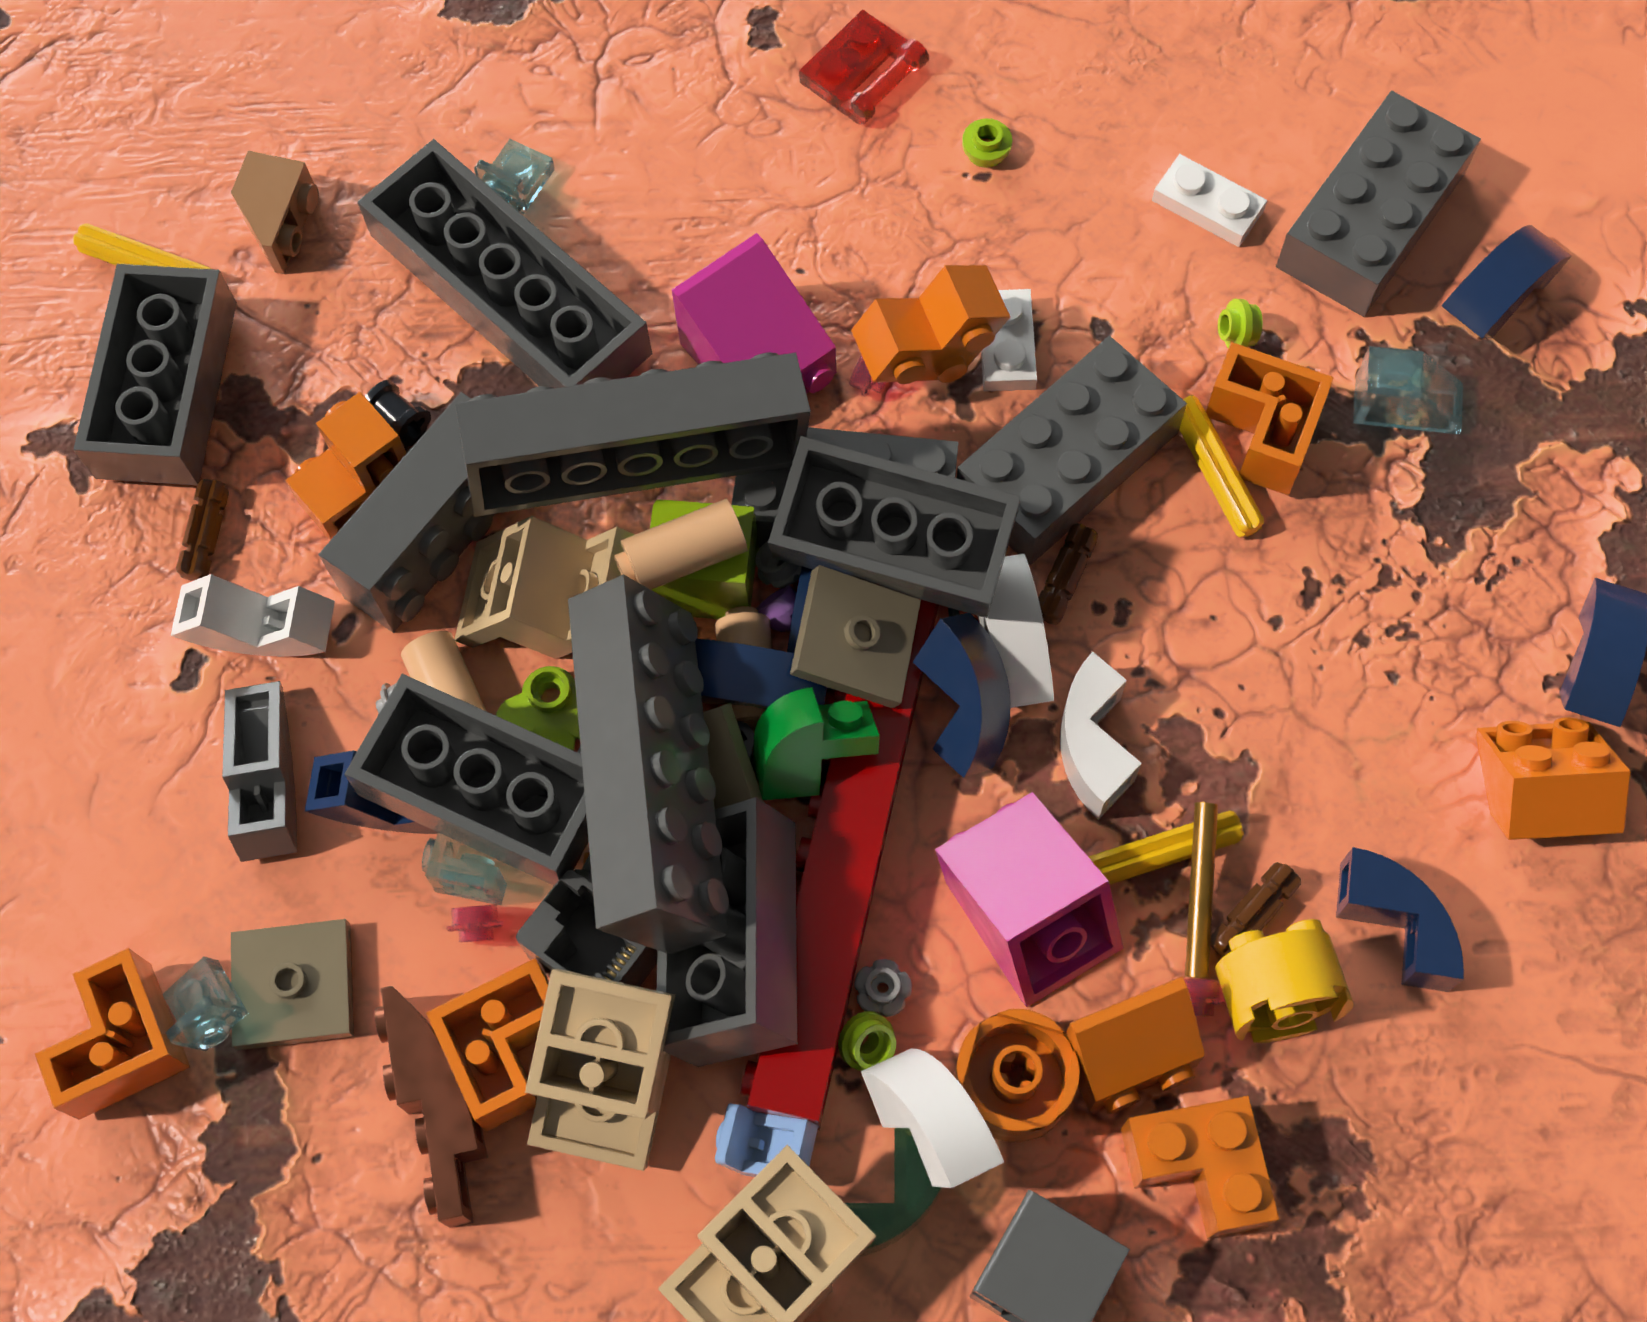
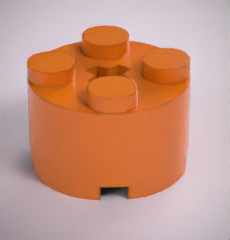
(1047, 1061)

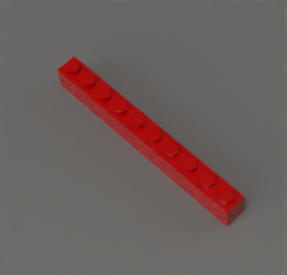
(835, 902)

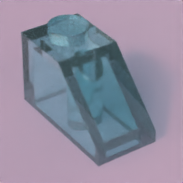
(1407, 392)

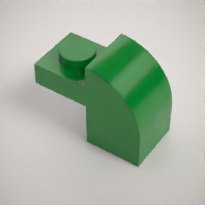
(799, 734)

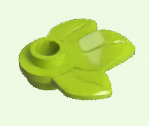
(551, 720)

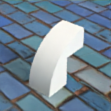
(245, 622)
(1020, 634)
(1092, 759)
(945, 1123)

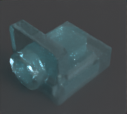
(516, 174)
(468, 877)
(203, 1006)

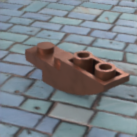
(425, 1083)

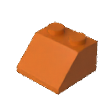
(1136, 1046)

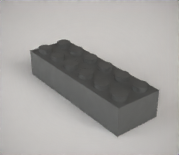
(503, 273)
(632, 432)
(646, 769)

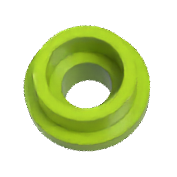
(987, 153)
(1240, 323)
(877, 1048)

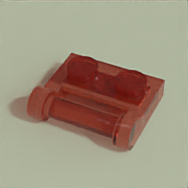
(856, 55)

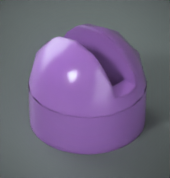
(779, 608)

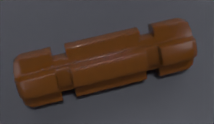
(202, 529)
(1066, 572)
(1257, 906)

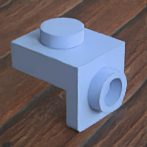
(752, 1139)

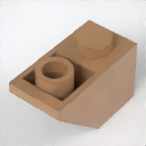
(275, 202)

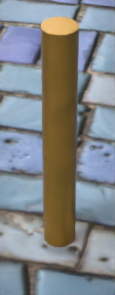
(1201, 890)

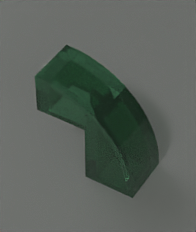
(912, 1196)

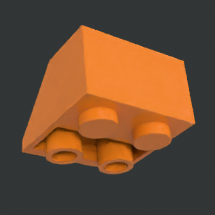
(1552, 779)

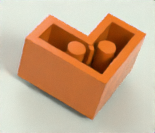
(932, 333)
(1276, 404)
(356, 462)
(482, 1041)
(123, 1046)
(1214, 1147)

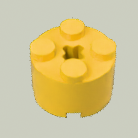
(1282, 982)

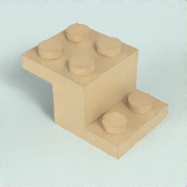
(524, 584)
(599, 1069)
(770, 1250)

